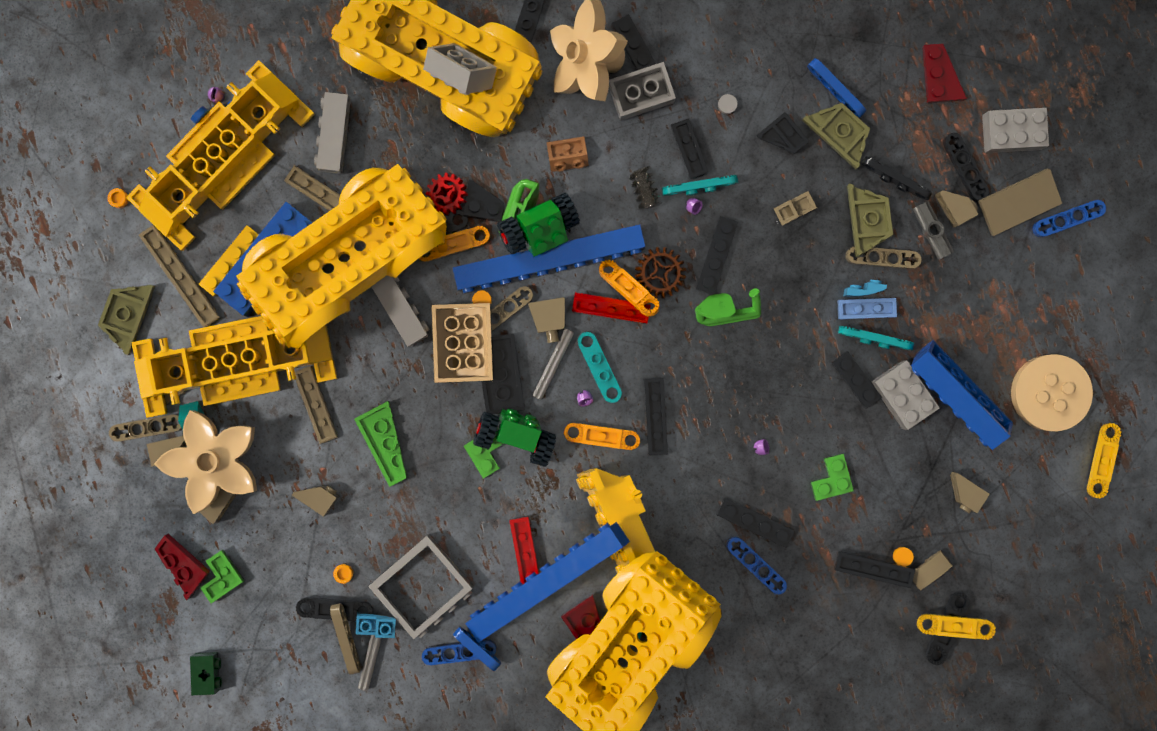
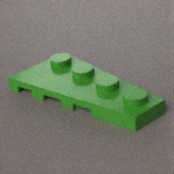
(382, 439)

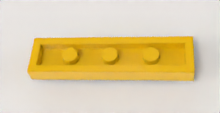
(228, 259)

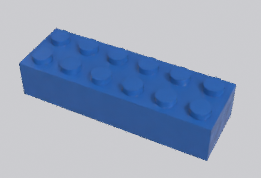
(286, 221)
(962, 395)

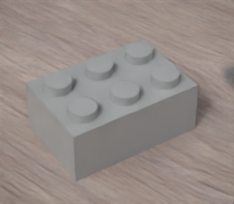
(459, 68)
(641, 91)
(1015, 130)
(905, 395)

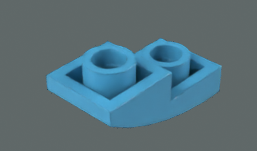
(868, 289)
(375, 625)

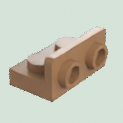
(567, 154)

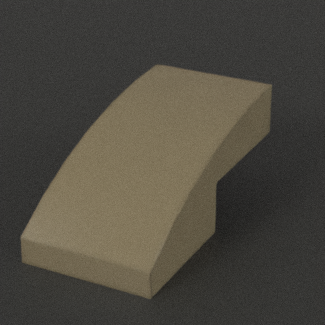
(795, 208)
(931, 570)

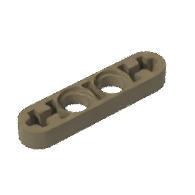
(883, 258)
(499, 309)
(146, 428)
(345, 638)

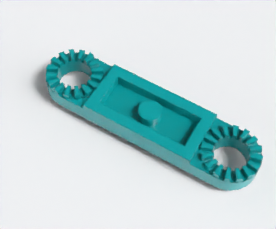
(708, 185)
(868, 337)
(599, 367)

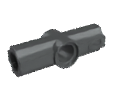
(939, 241)

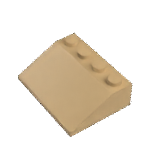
(462, 342)

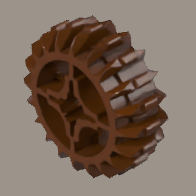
(653, 257)

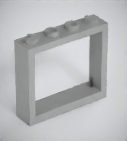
(449, 606)

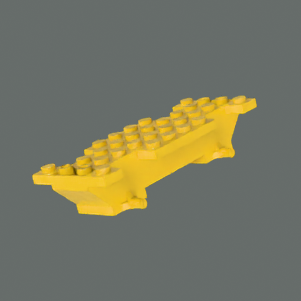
(218, 154)
(226, 364)
(618, 502)

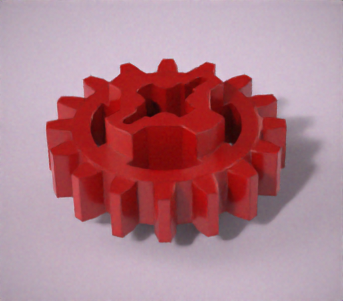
(454, 196)

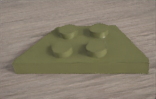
(841, 131)
(869, 219)
(125, 314)

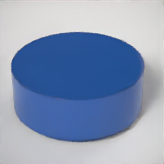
(199, 114)

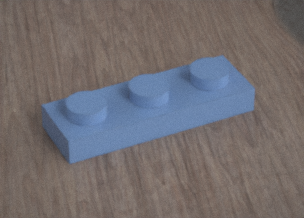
(867, 308)

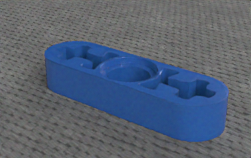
(477, 648)

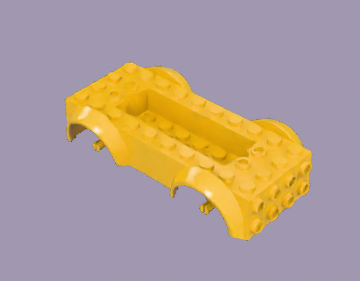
(382, 41)
(285, 272)
(646, 598)

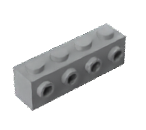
(333, 133)
(400, 310)

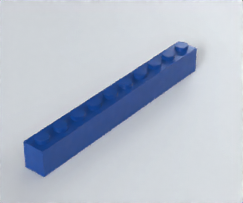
(570, 253)
(548, 581)

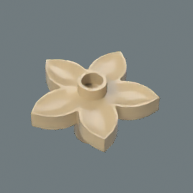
(587, 53)
(210, 461)

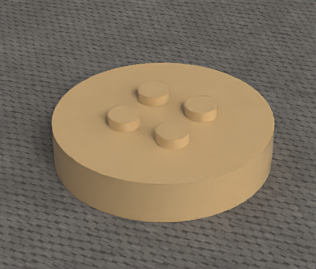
(1052, 392)

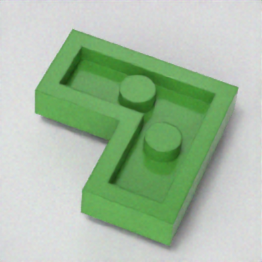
(483, 458)
(837, 482)
(226, 577)

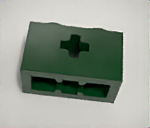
(200, 682)

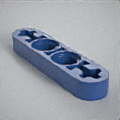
(841, 93)
(1069, 219)
(758, 563)
(459, 654)

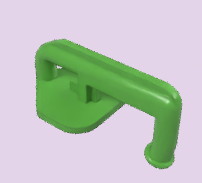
(514, 201)
(720, 309)

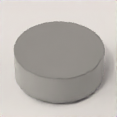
(727, 104)

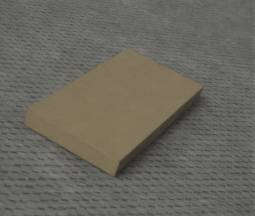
(1020, 202)

